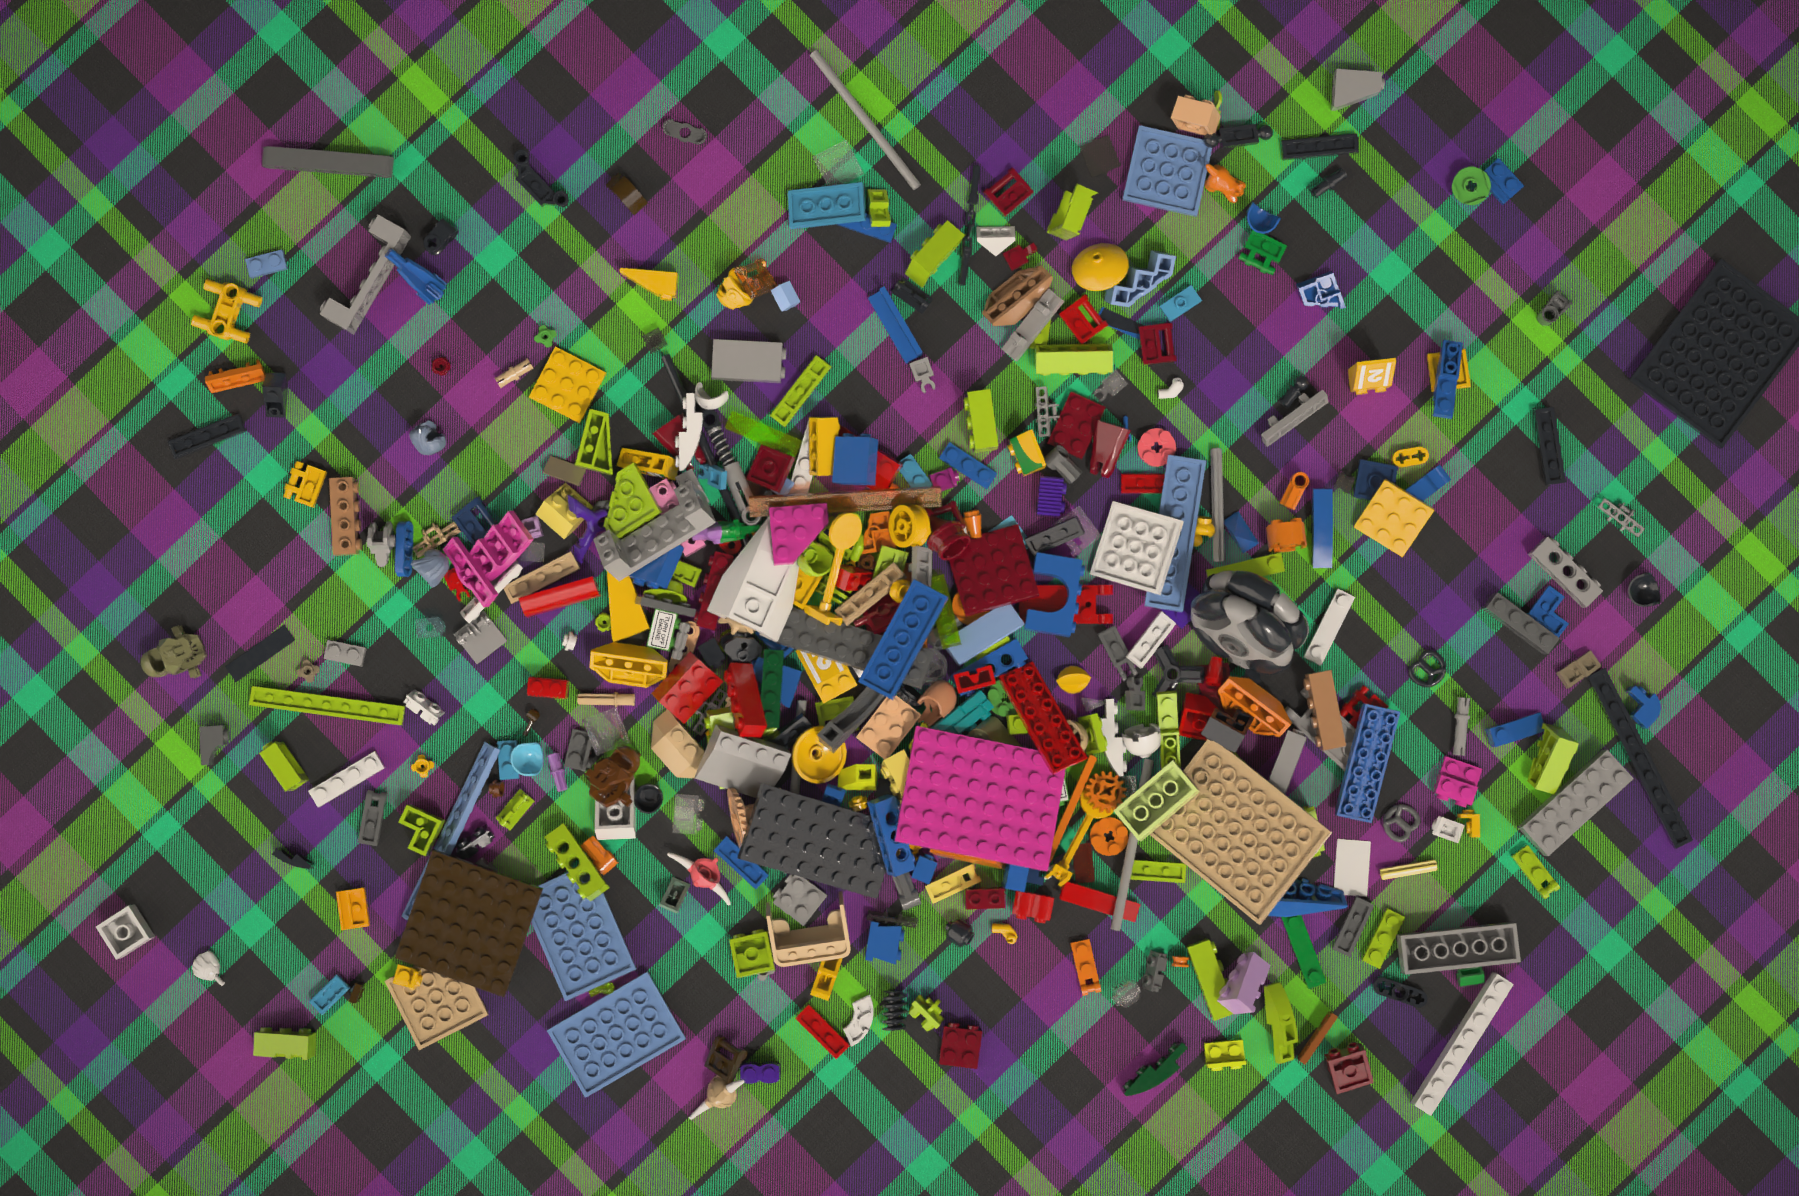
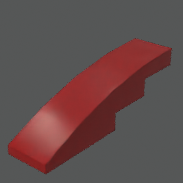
(1097, 900)

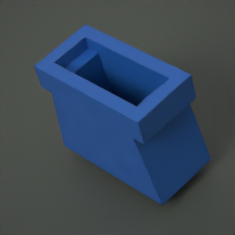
(884, 942)

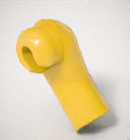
(1007, 931)

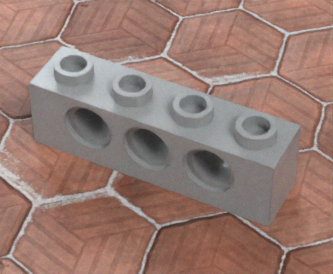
(1540, 555)

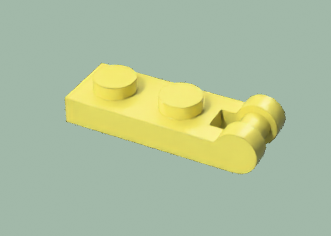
(952, 883)

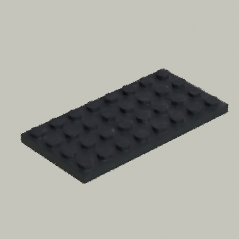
(814, 841)

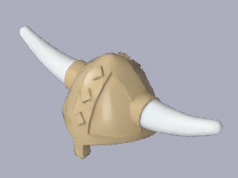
(719, 1095)

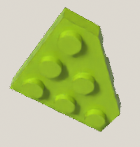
(630, 503)

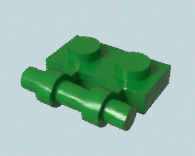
(1264, 246)

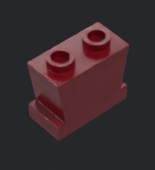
(985, 898)

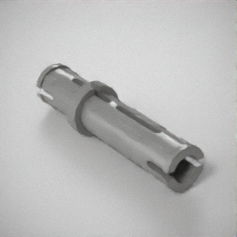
(1461, 726)

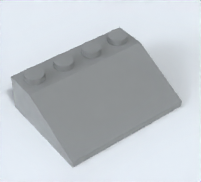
(741, 761)

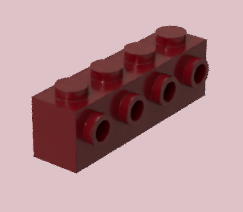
(719, 564)

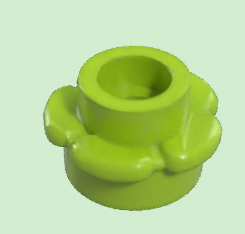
(599, 622)

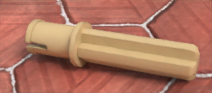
(606, 699)

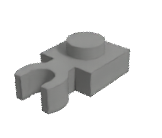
(922, 371)

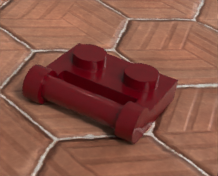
(1012, 196)
(1151, 345)

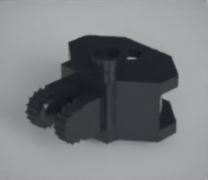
(740, 649)

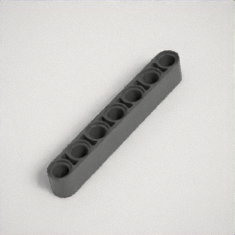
(327, 162)

